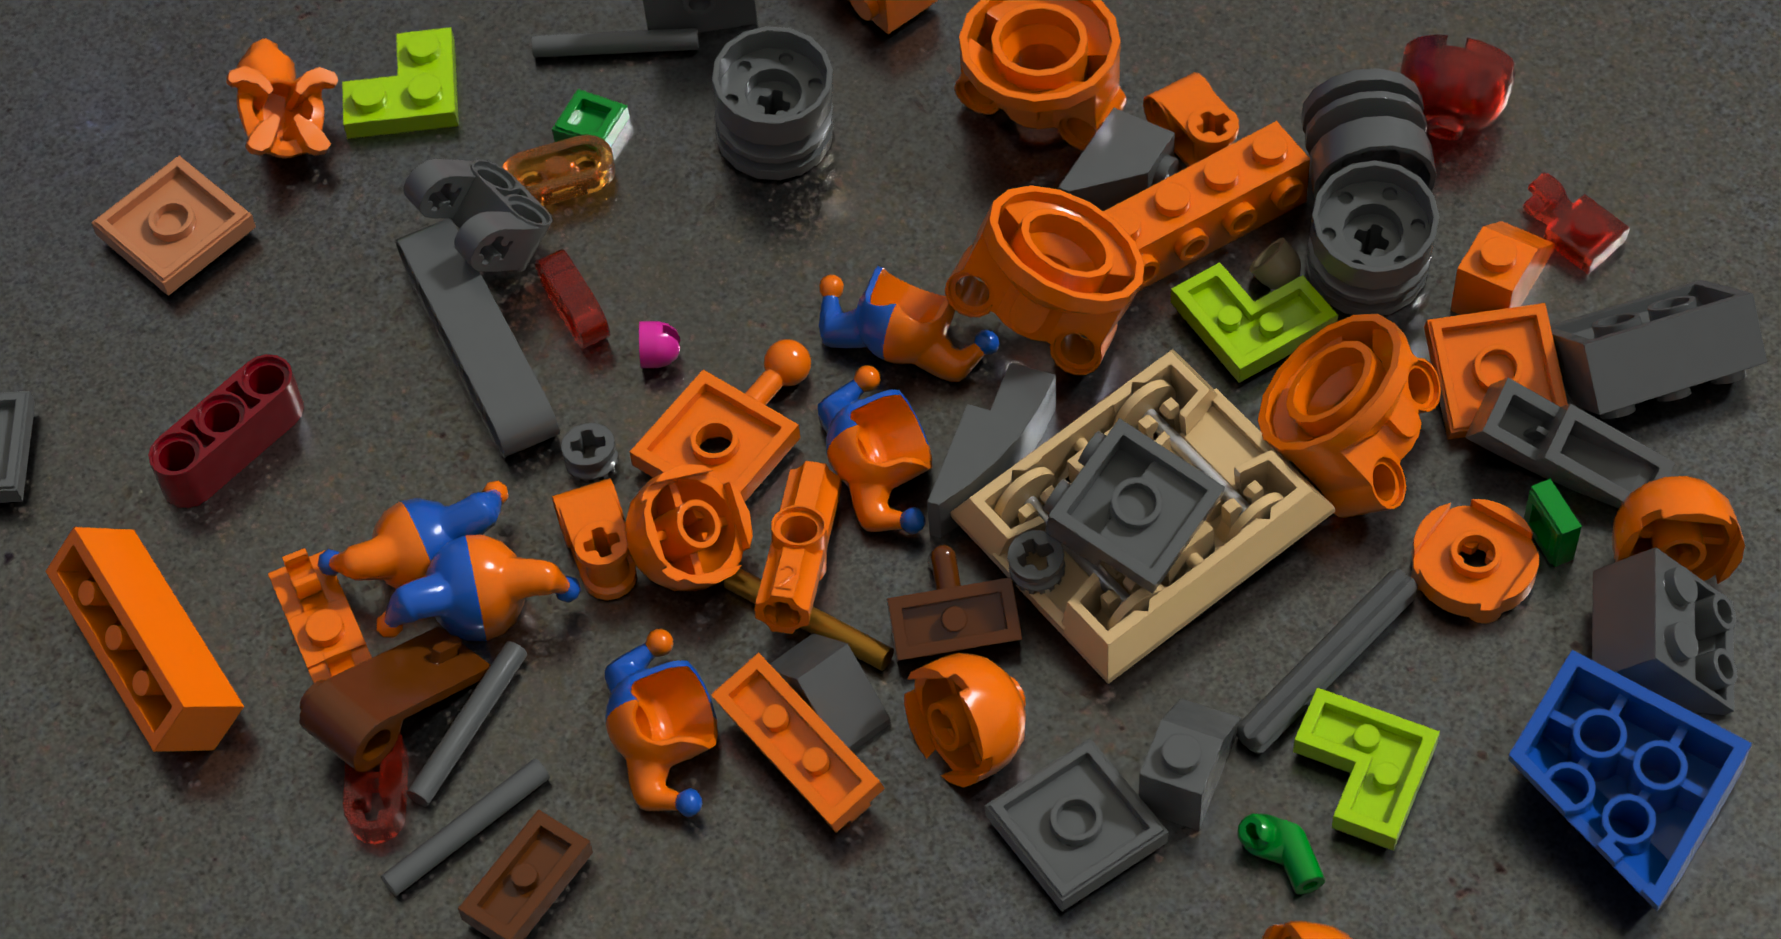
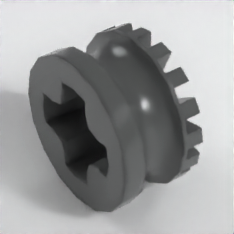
(605, 454)
(1028, 576)

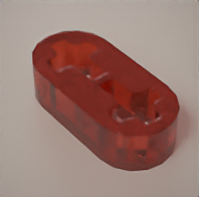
(572, 298)
(392, 787)

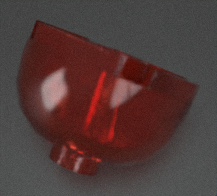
(1458, 85)

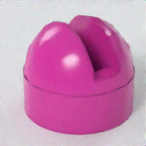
(657, 344)

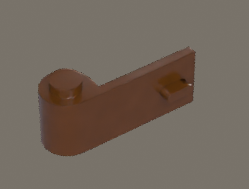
(364, 706)

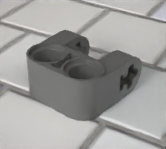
(492, 209)

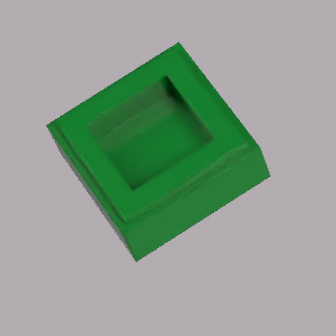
(591, 116)
(1552, 523)

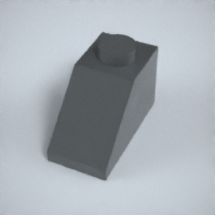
(1121, 161)
(1186, 762)

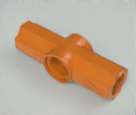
(798, 547)

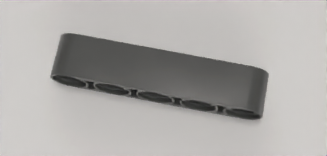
(478, 339)

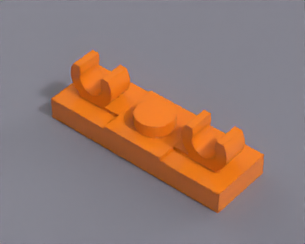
(318, 616)
(798, 742)

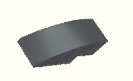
(992, 441)
(1563, 444)

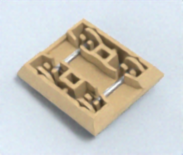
(1256, 519)

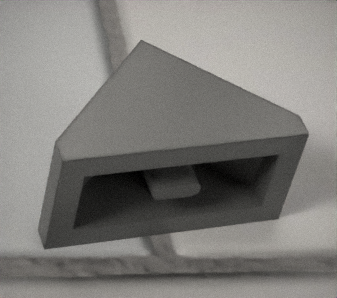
(834, 687)

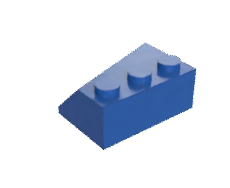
(1629, 771)

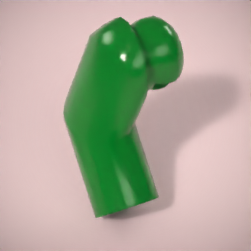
(1283, 844)

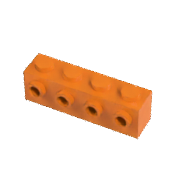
(1215, 201)
(144, 640)

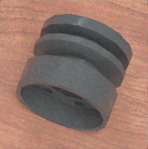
(773, 102)
(1366, 119)
(1377, 211)

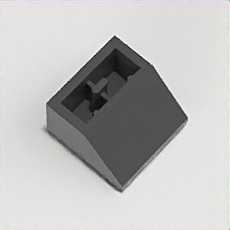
(1665, 631)

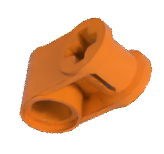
(1195, 116)
(596, 534)

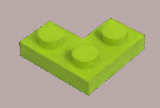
(414, 100)
(1249, 332)
(1379, 751)

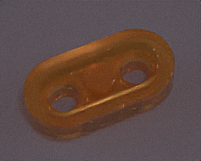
(559, 168)

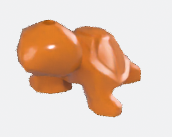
(276, 111)

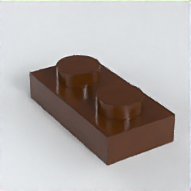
(526, 879)

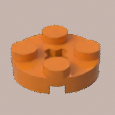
(1470, 590)

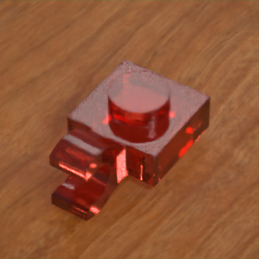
(1580, 229)

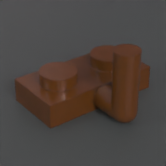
(953, 614)

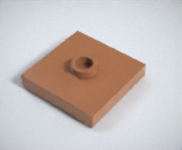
(173, 225)

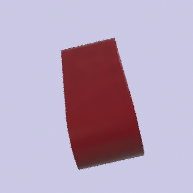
(226, 431)

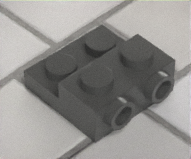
(1131, 505)

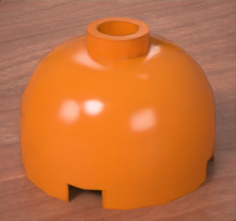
(1685, 522)
(688, 529)
(967, 714)

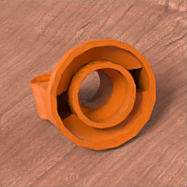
(1042, 64)
(1050, 273)
(1351, 411)

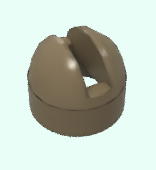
(1277, 265)

